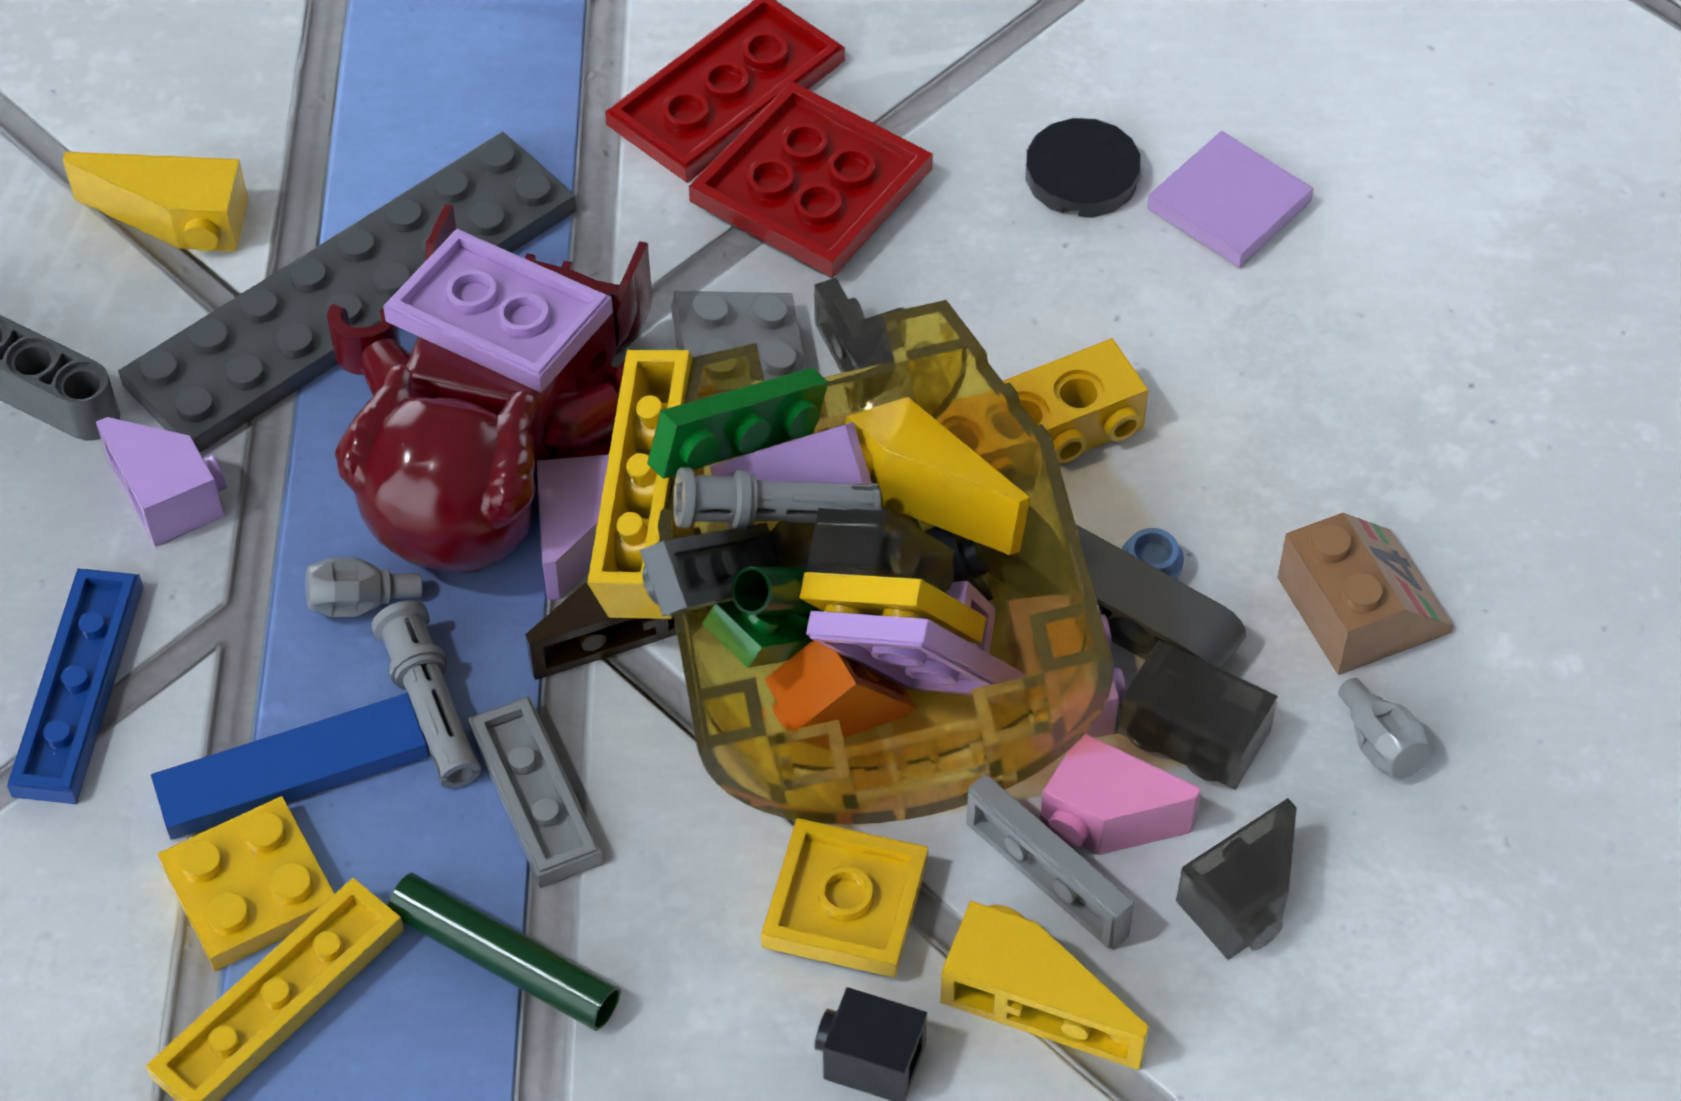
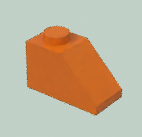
(827, 686)

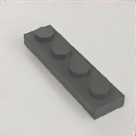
(702, 567)

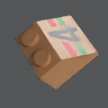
(1358, 591)

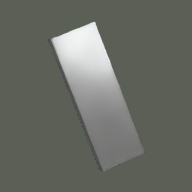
(535, 792)
(1049, 862)

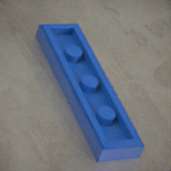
(75, 687)
(289, 765)

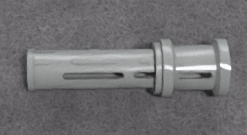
(744, 499)
(419, 670)

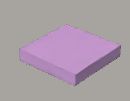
(1230, 198)

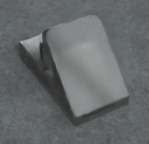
(846, 332)

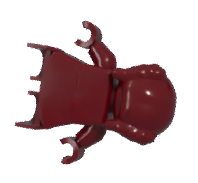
(453, 447)

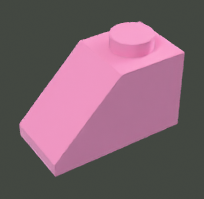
(1115, 800)

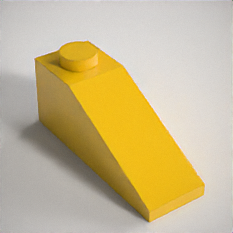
(172, 198)
(938, 477)
(1030, 982)

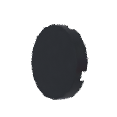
(1082, 166)

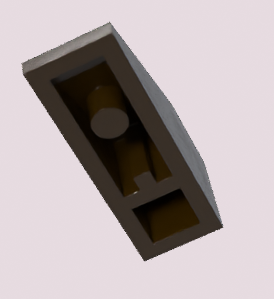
(583, 633)

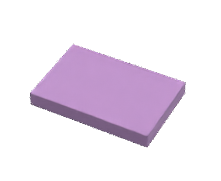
(498, 310)
(910, 651)

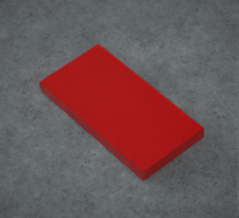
(721, 84)

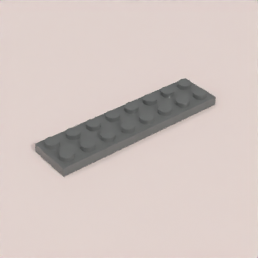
(278, 330)

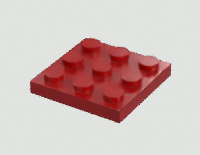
(811, 178)

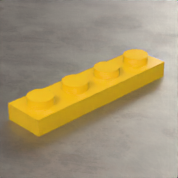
(276, 996)

